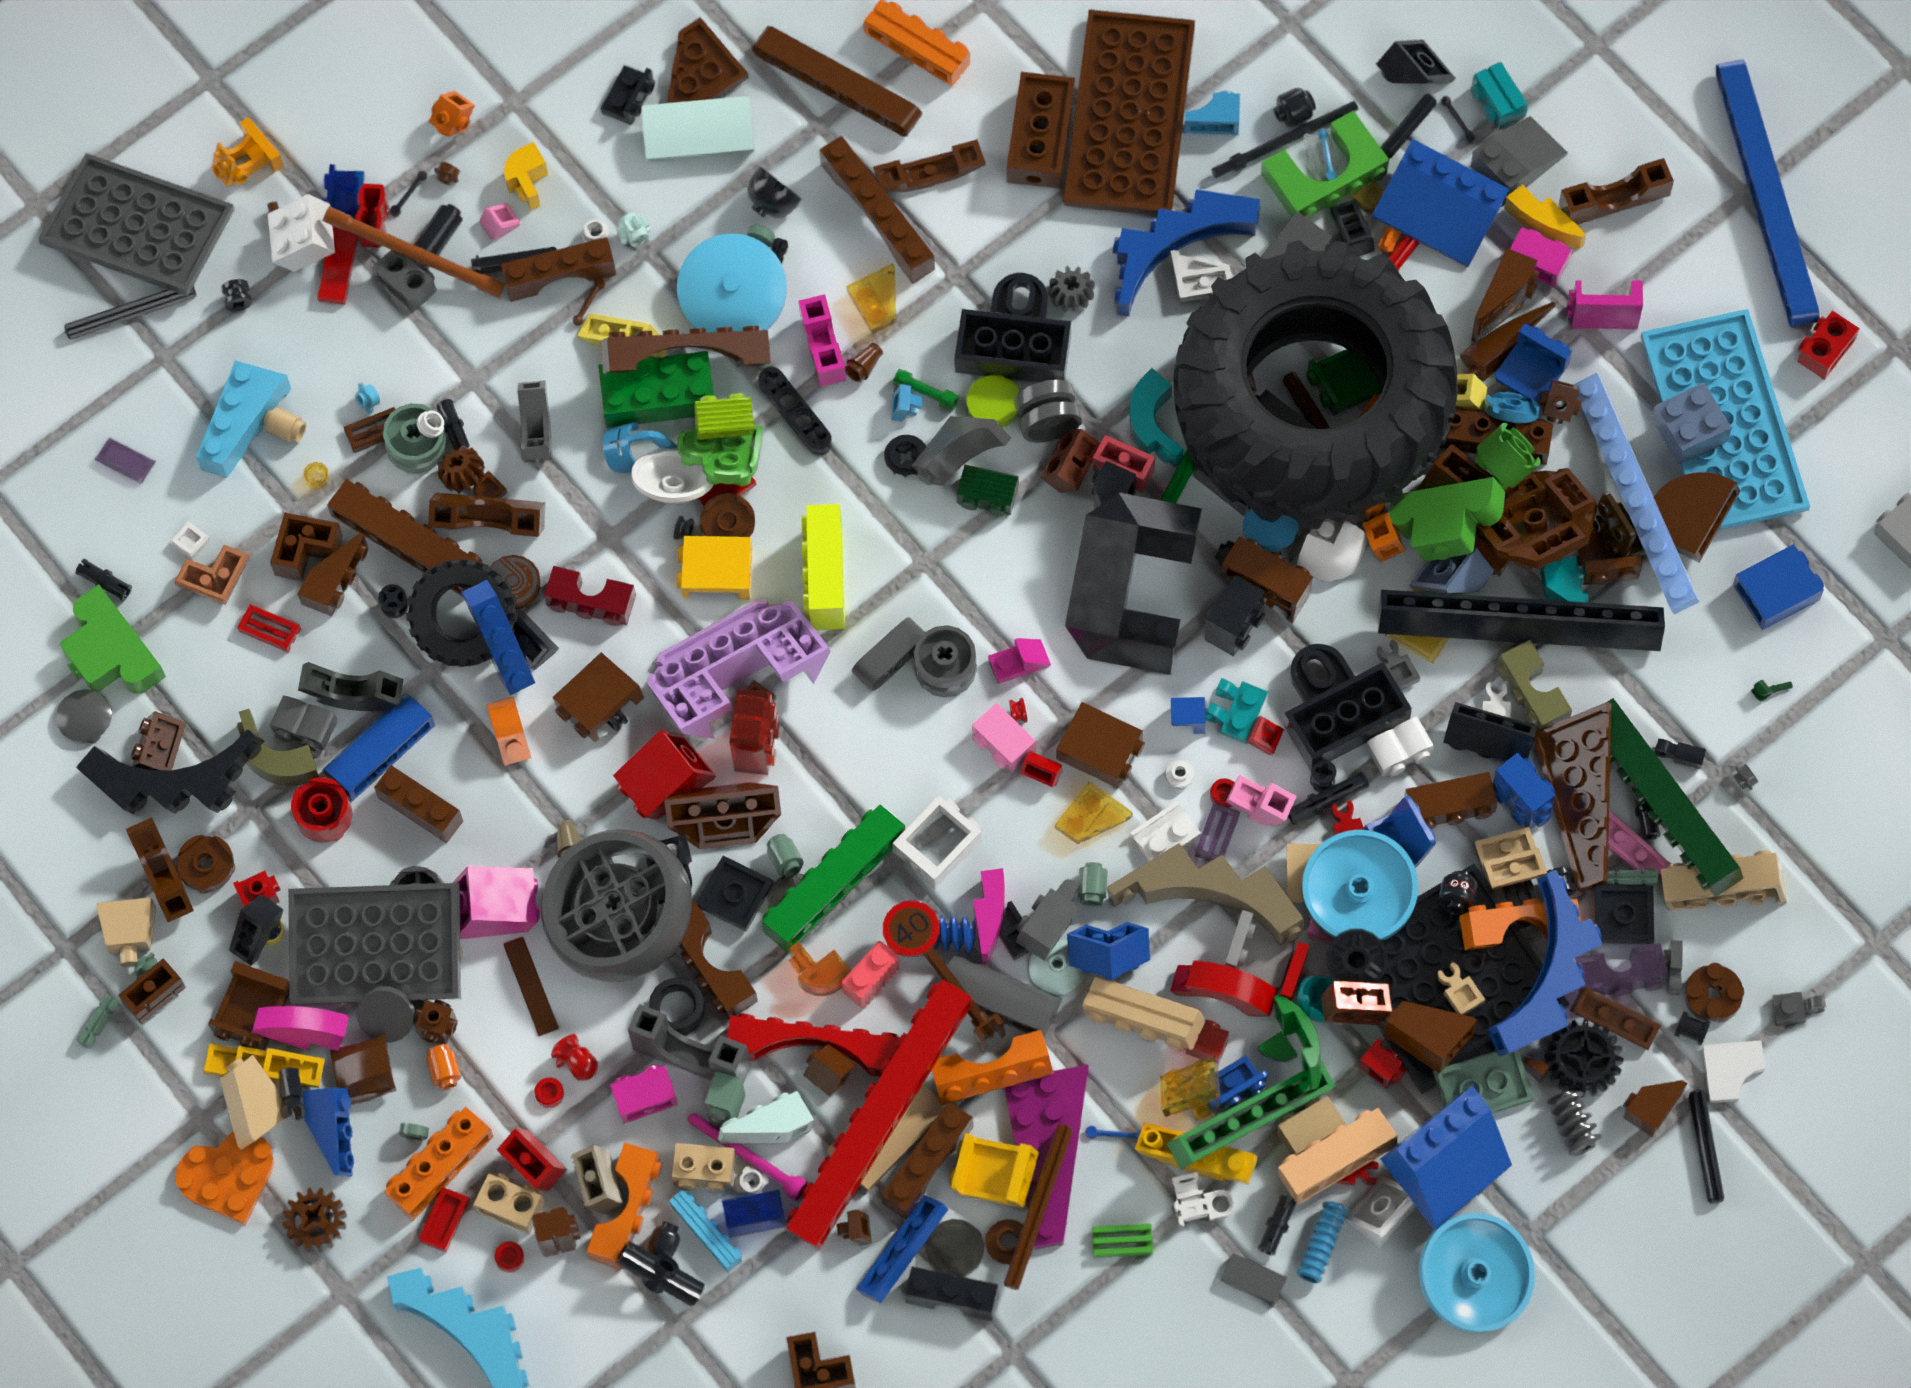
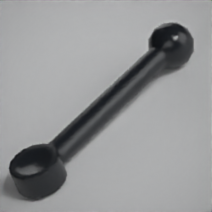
(1446, 101)
(395, 210)

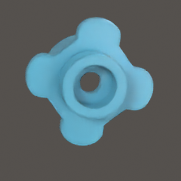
(367, 397)

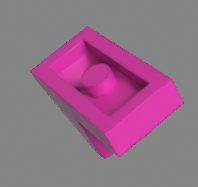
(1022, 659)

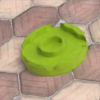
(993, 399)

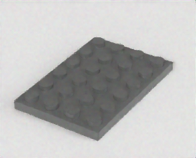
(136, 224)
(372, 938)

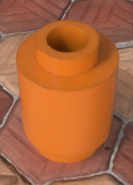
(443, 1067)

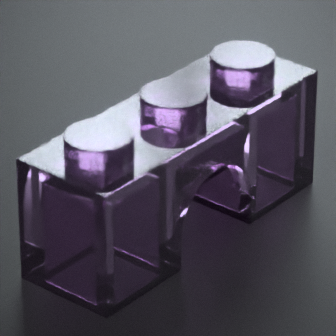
(1646, 971)

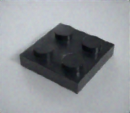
(734, 893)
(1625, 913)

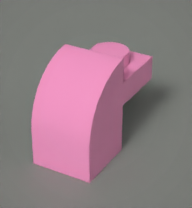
(1263, 805)

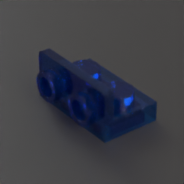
(343, 189)

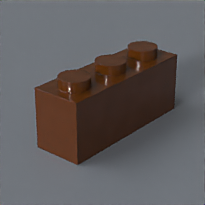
(1455, 799)
(418, 804)

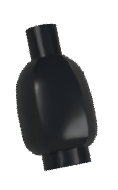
(664, 1239)

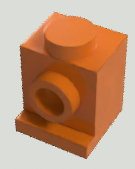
(1383, 537)

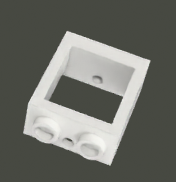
(918, 862)

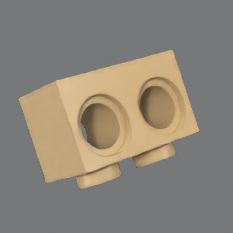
(505, 1209)

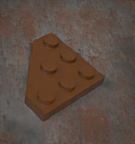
(702, 66)

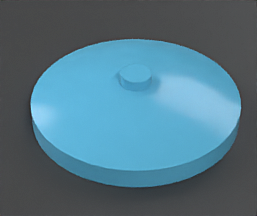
(731, 284)
(1360, 883)
(1476, 1272)

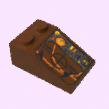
(1507, 292)

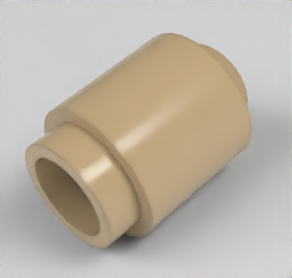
(284, 425)

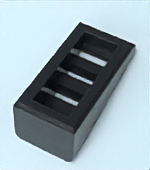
(1362, 242)

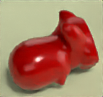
(578, 1059)

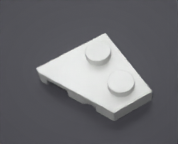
(1196, 276)

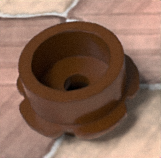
(447, 173)

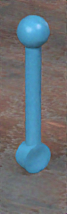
(1323, 134)

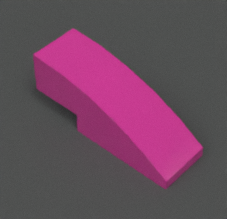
(990, 911)
(301, 1026)

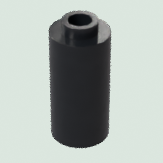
(440, 229)

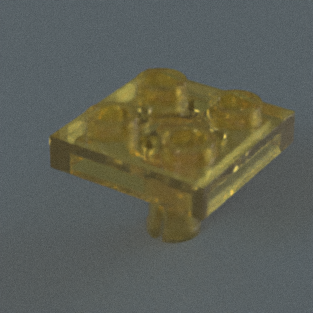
(1190, 1089)

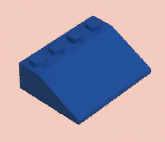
(1440, 203)
(1449, 1157)

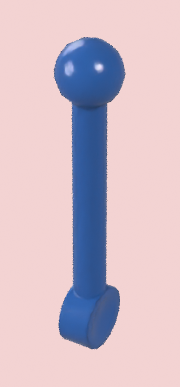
(1092, 1132)

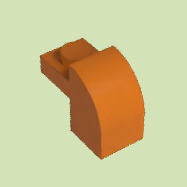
(508, 731)

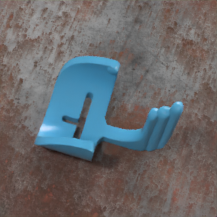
(612, 453)

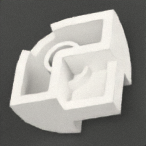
(1333, 550)

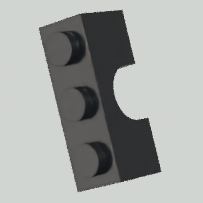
(968, 1295)

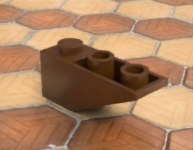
(327, 580)

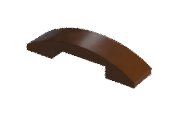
(931, 170)

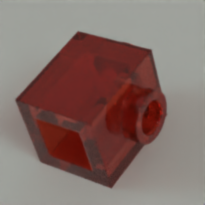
(1210, 1042)

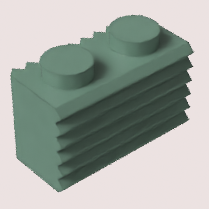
(724, 1098)

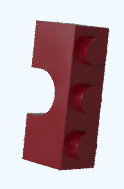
(610, 605)

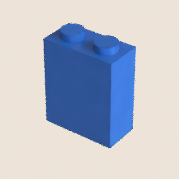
(1778, 586)

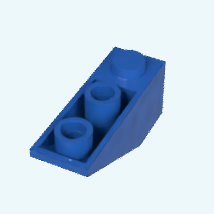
(330, 1125)

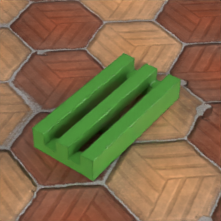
(1122, 1229)

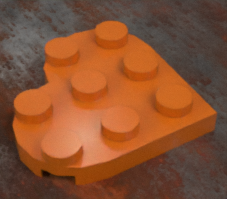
(226, 1177)

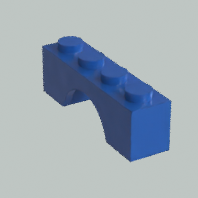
(499, 637)

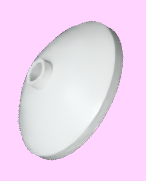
(666, 479)

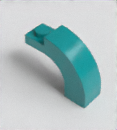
(1146, 400)

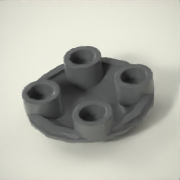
(84, 716)

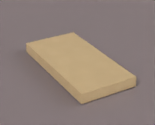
(908, 1132)

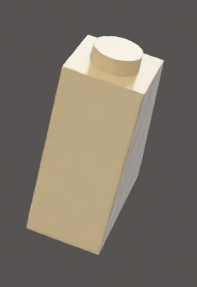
(251, 1100)

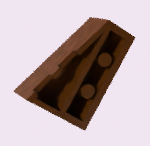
(1283, 583)

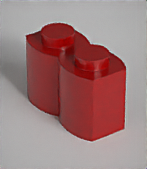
(373, 209)

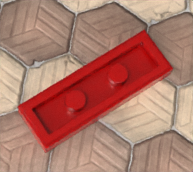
(338, 268)

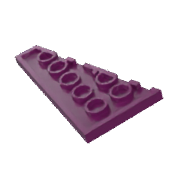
(1034, 1114)

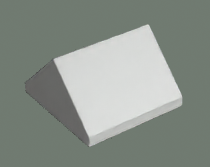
(1381, 1211)

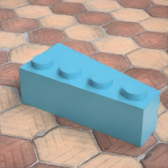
(240, 415)

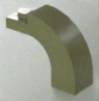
(279, 767)

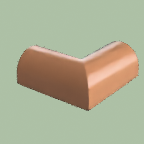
(214, 582)

